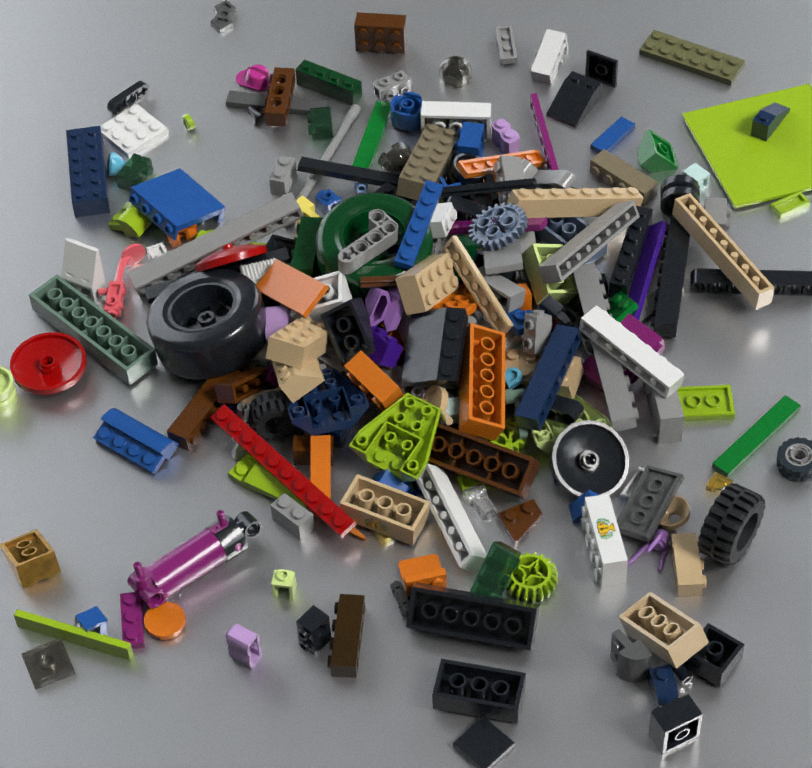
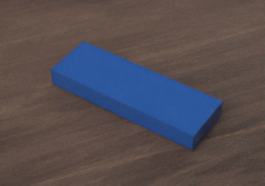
(613, 135)

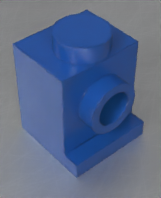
(326, 199)

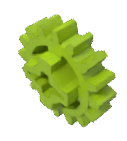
(510, 437)

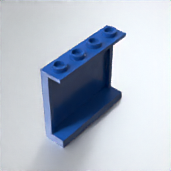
(175, 202)

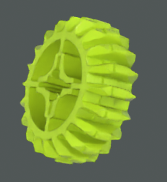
(533, 584)

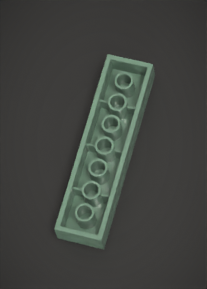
(94, 328)

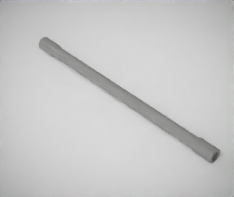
(350, 117)

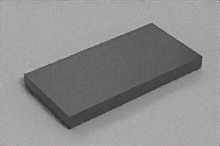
(648, 503)

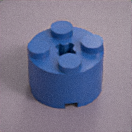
(406, 111)

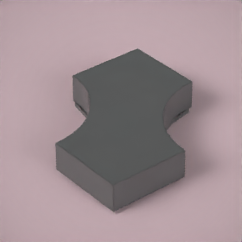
(222, 20)

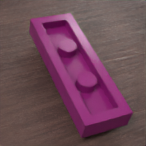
(132, 619)

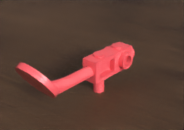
(117, 290)

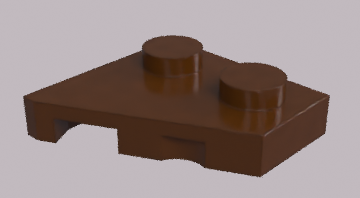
(520, 519)

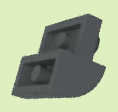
(632, 659)

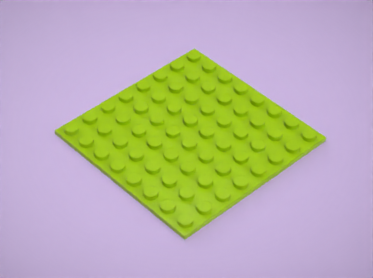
(751, 167)

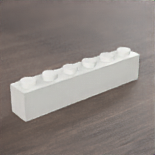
(631, 352)
(452, 518)

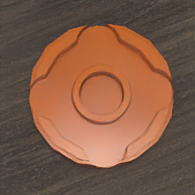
(165, 621)

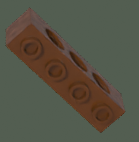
(279, 96)

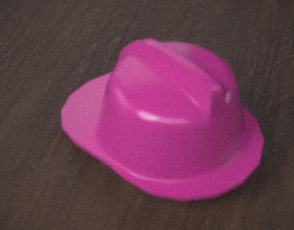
(254, 77)

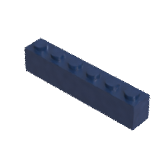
(547, 377)

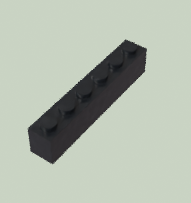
(630, 253)

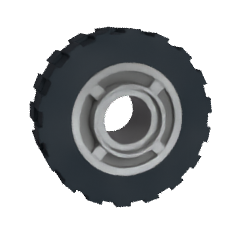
(788, 459)

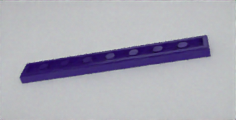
(646, 265)

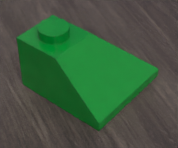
(656, 153)

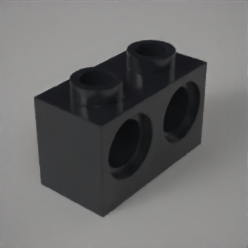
(313, 630)

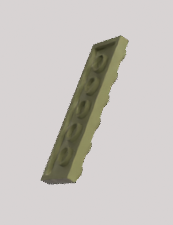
(692, 57)

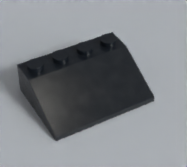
(435, 348)

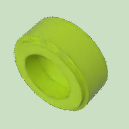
(188, 122)

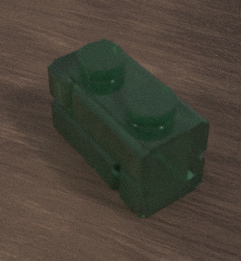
(134, 172)

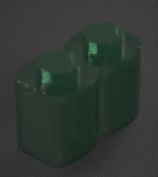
(320, 122)

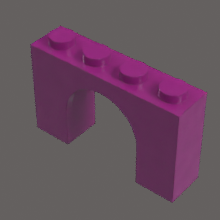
(644, 333)

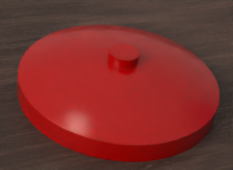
(230, 254)
(48, 363)

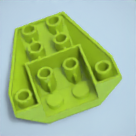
(399, 438)

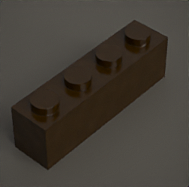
(347, 636)

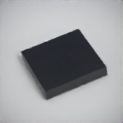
(483, 744)

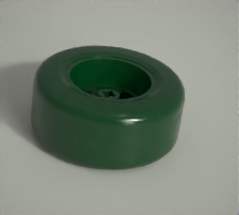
(349, 222)

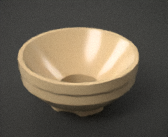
(680, 507)

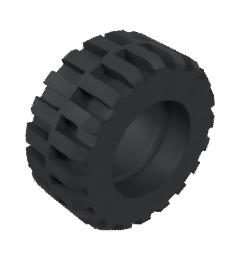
(731, 524)

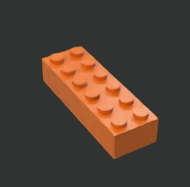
(483, 383)

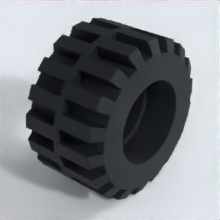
(270, 415)

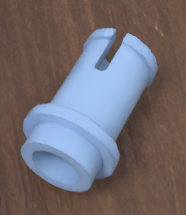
(360, 187)

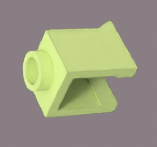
(286, 579)

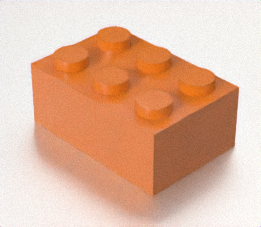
(372, 381)

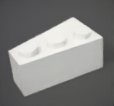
(548, 56)

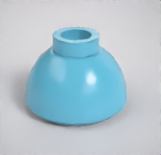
(114, 164)

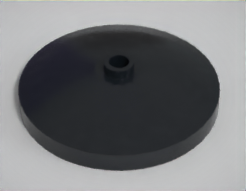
(603, 450)

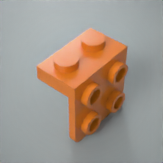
(422, 570)

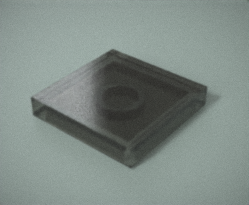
(48, 663)

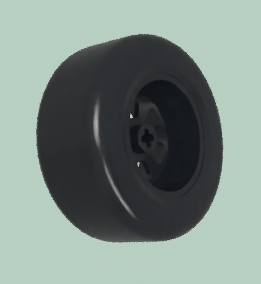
(207, 324)

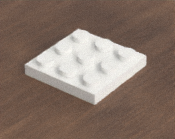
(133, 130)

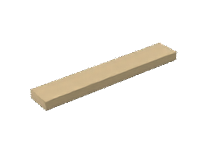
(477, 285)

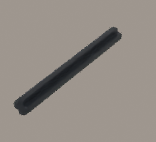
(490, 187)

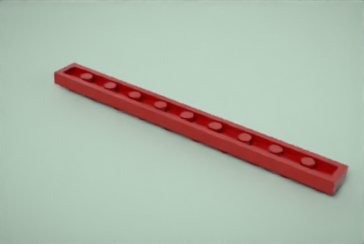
(283, 471)

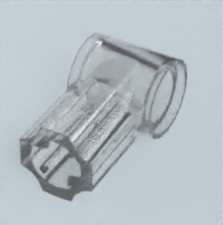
(478, 498)

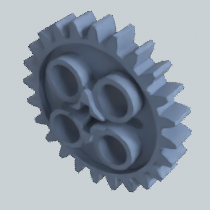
(507, 218)

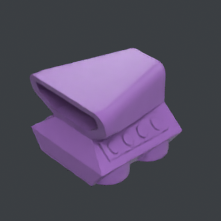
(385, 307)

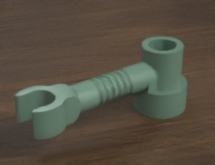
(514, 397)

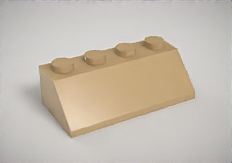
(297, 381)

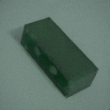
(496, 570)

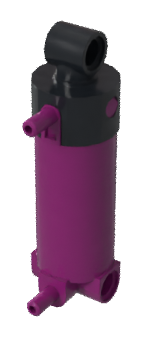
(193, 558)

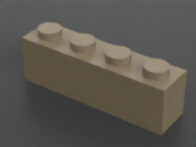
(622, 175)

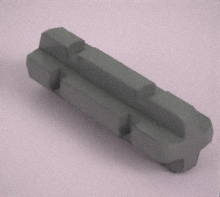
(400, 597)

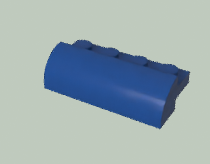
(134, 440)

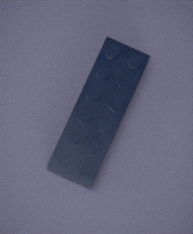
(87, 171)

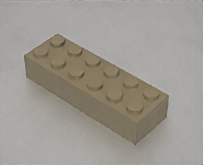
(428, 160)

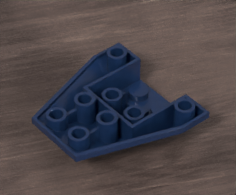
(329, 406)

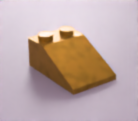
(30, 558)

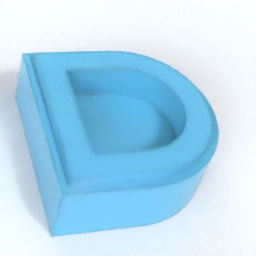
(513, 377)

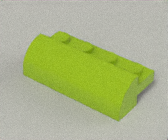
(130, 220)

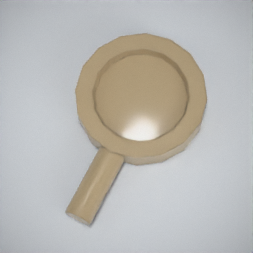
(438, 397)

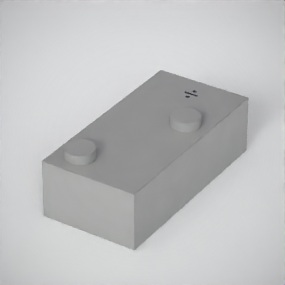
(665, 414)

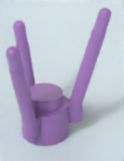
(658, 542)

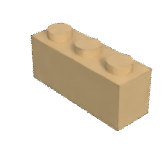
(687, 565)

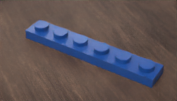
(418, 225)

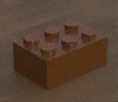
(380, 32)

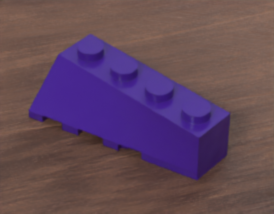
(386, 348)

